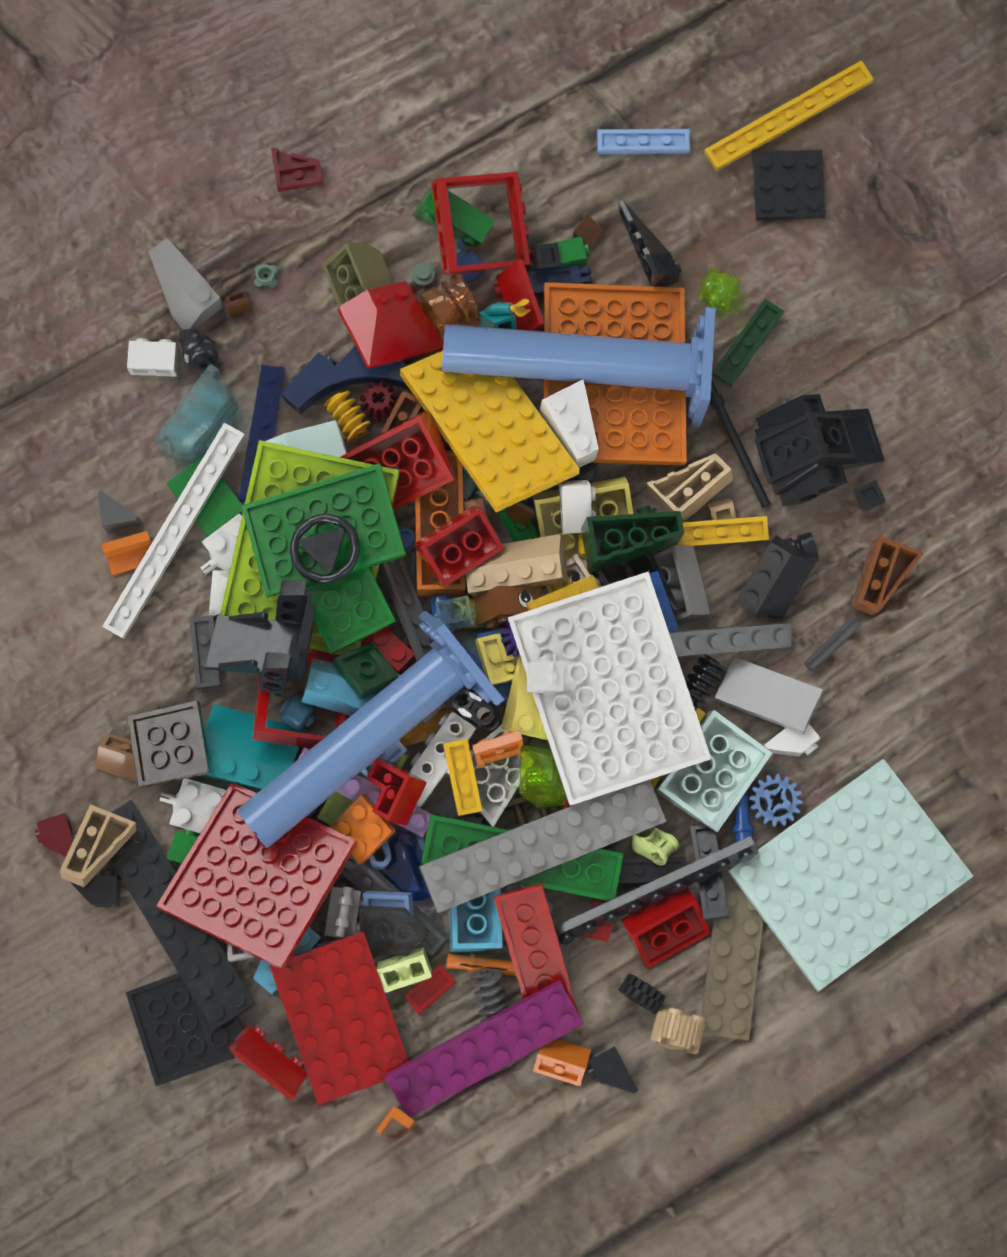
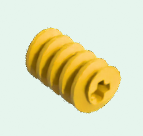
(347, 418)

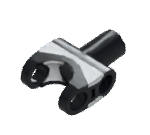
(473, 709)

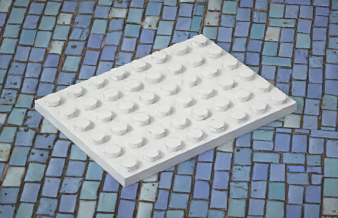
(623, 693)

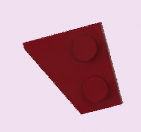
(295, 171)

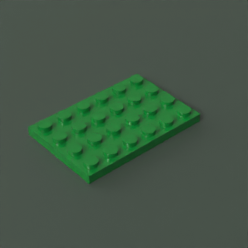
(355, 496)

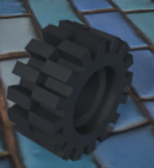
(642, 993)

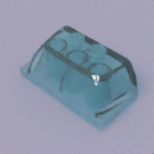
(198, 418)

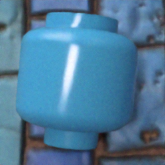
(297, 713)

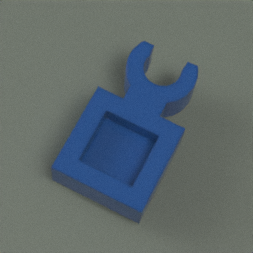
(470, 259)

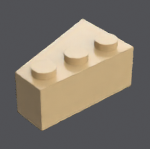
(691, 486)
(95, 844)

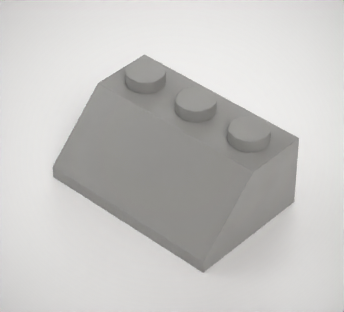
(685, 582)

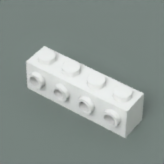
(432, 763)

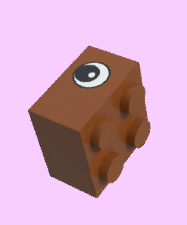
(502, 602)

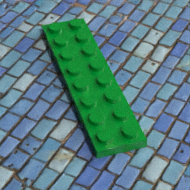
(588, 875)

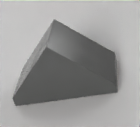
(115, 515)

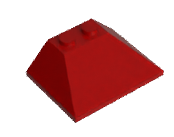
(390, 325)

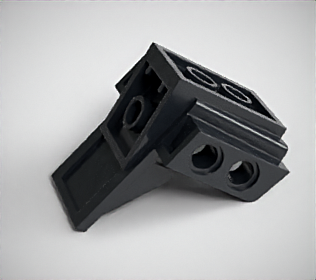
(811, 448)
(267, 646)

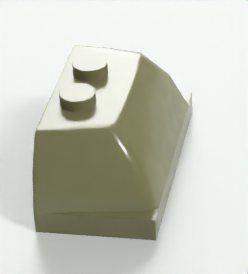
(355, 270)

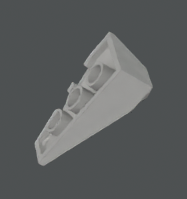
(185, 290)

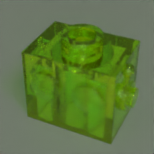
(718, 289)

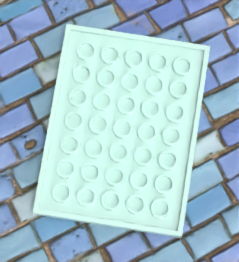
(850, 874)

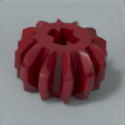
(379, 392)

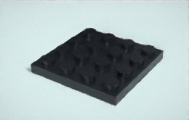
(176, 1031)

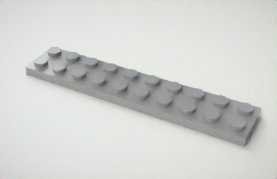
(541, 845)

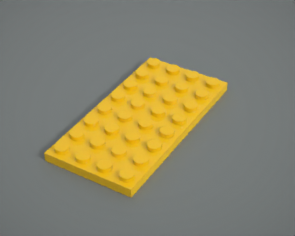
(491, 431)

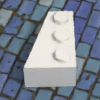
(571, 422)

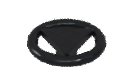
(324, 548)

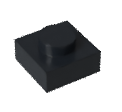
(869, 496)

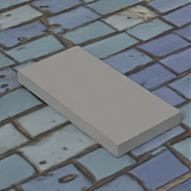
(769, 695)

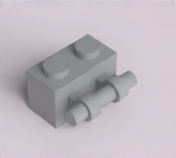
(343, 913)

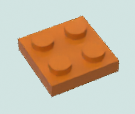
(365, 827)

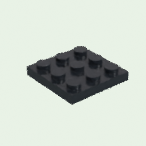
(788, 185)

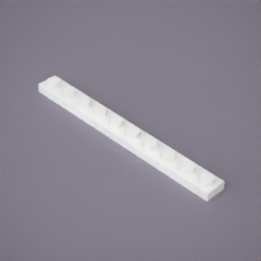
(174, 531)

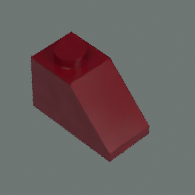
(56, 834)

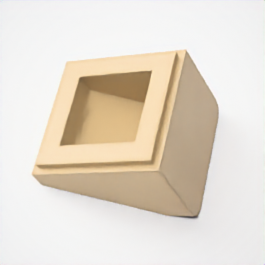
(722, 509)

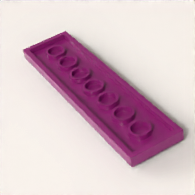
(483, 1049)

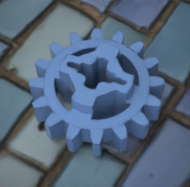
(765, 796)

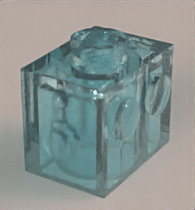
(448, 608)

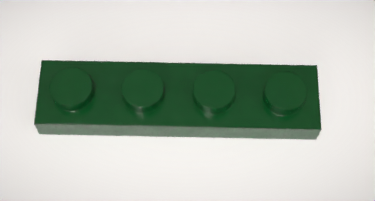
(748, 343)

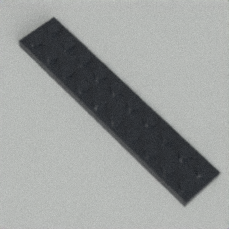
(192, 951)

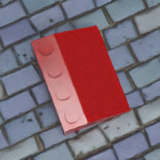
(412, 449)

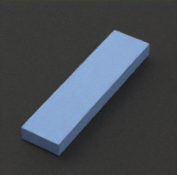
(643, 141)

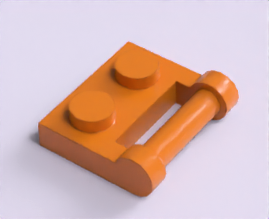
(496, 749)

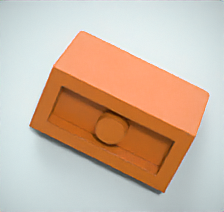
(126, 552)
(562, 1061)
(400, 1116)

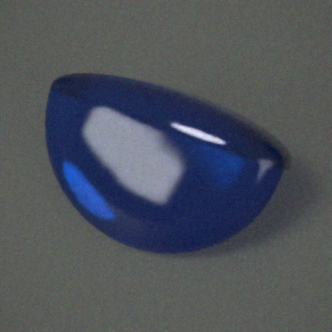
(404, 867)

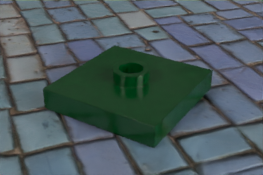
(365, 670)

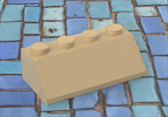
(521, 563)

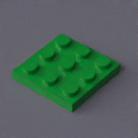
(349, 609)

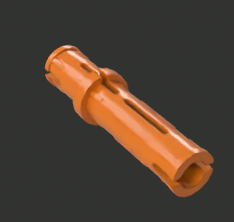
(475, 963)

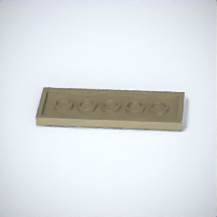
(732, 969)

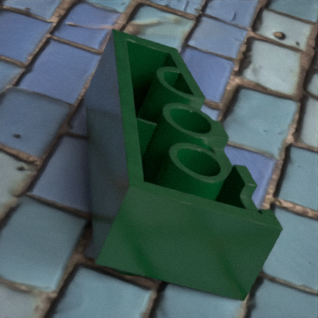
(628, 536)

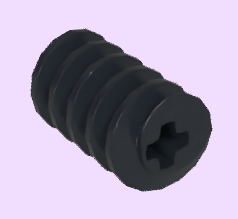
(703, 678)

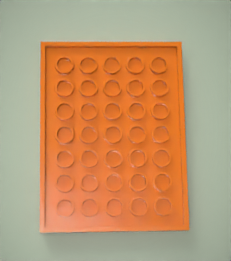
(628, 421)

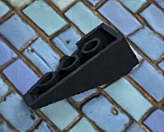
(652, 254)

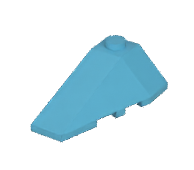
(330, 691)

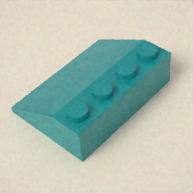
(238, 757)

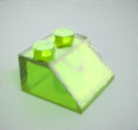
(540, 778)

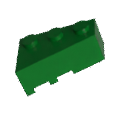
(467, 221)

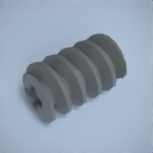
(491, 992)

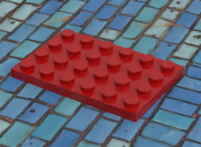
(340, 1017)

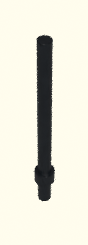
(717, 402)

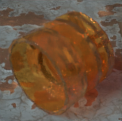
(453, 303)

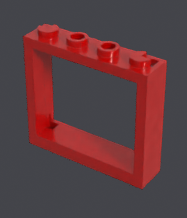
(444, 225)
(277, 736)

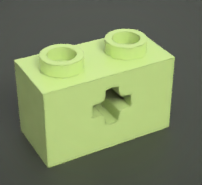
(404, 970)

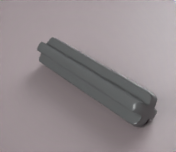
(832, 643)

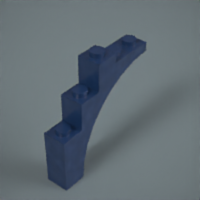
(323, 377)

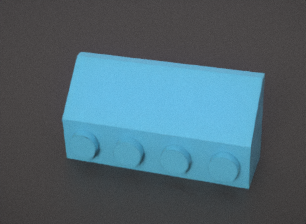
(475, 925)

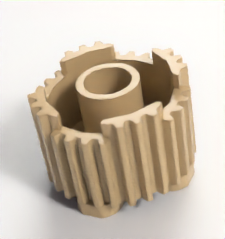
(678, 1030)

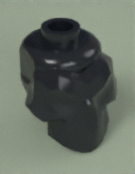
(198, 349)

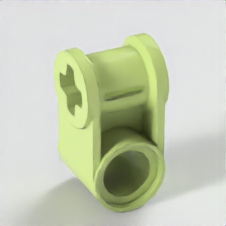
(653, 844)

